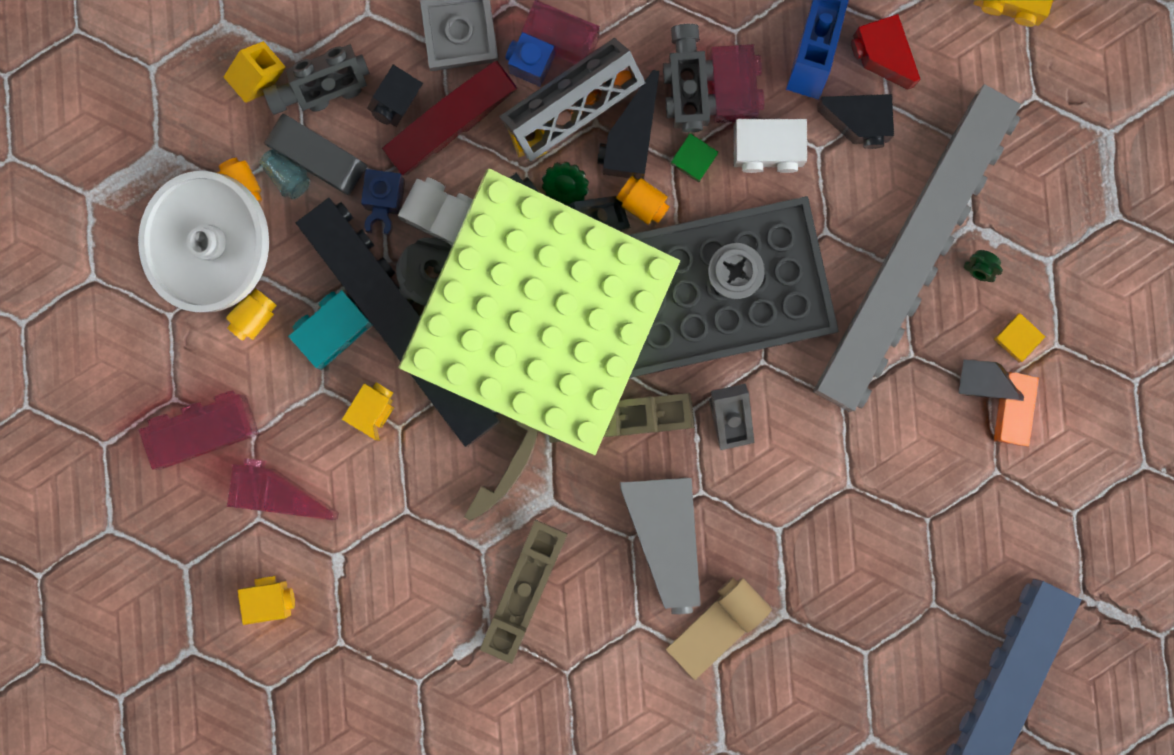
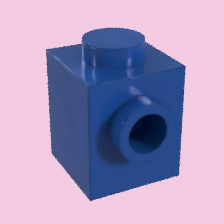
(530, 58)

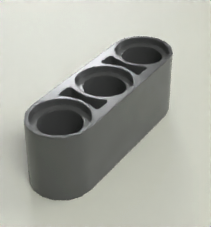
(315, 154)

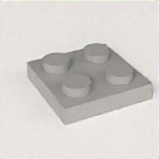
(458, 33)

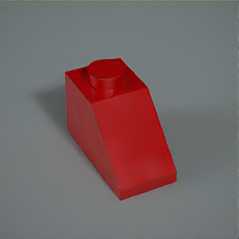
(886, 51)

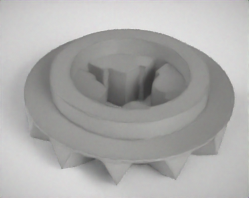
(733, 254)

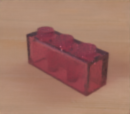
(198, 430)

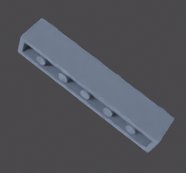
(1016, 671)

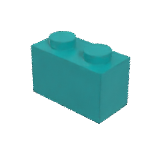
(329, 329)

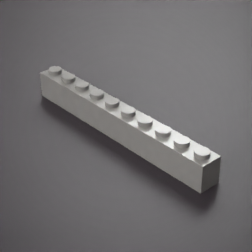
(917, 248)

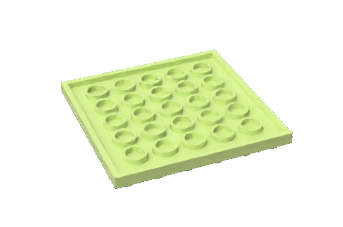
(539, 312)

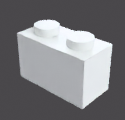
(770, 144)

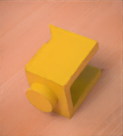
(370, 409)

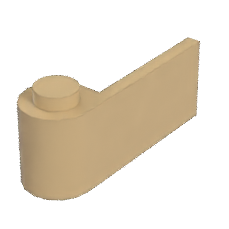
(719, 627)

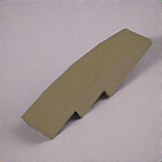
(650, 415)

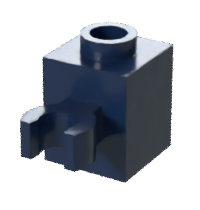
(382, 195)

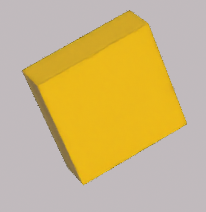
(1019, 337)

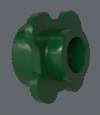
(984, 266)

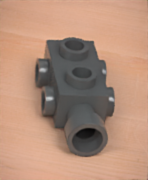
(319, 81)
(693, 91)

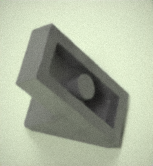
(732, 416)

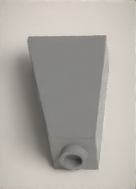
(666, 530)

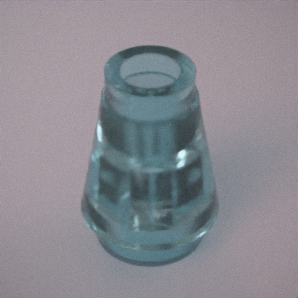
(287, 176)

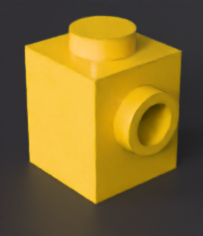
(253, 71)
(266, 601)

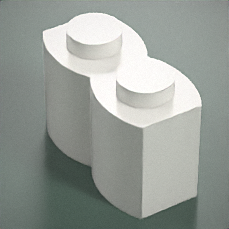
(434, 210)

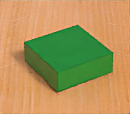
(694, 157)

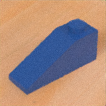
(817, 47)

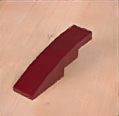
(449, 118)

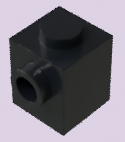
(394, 96)

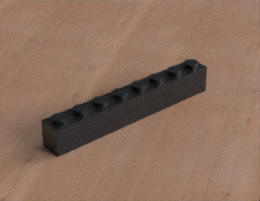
(385, 307)

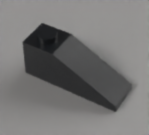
(630, 136)

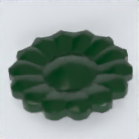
(565, 183)

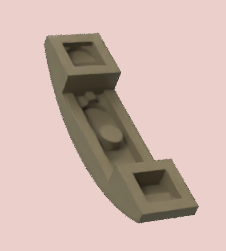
(487, 498)
(523, 591)

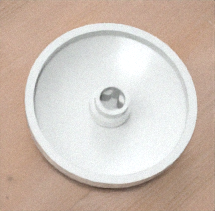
(203, 241)

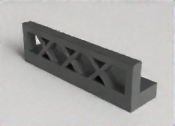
(572, 86)

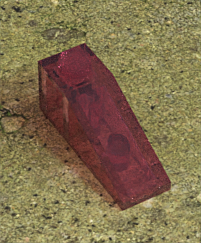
(271, 491)

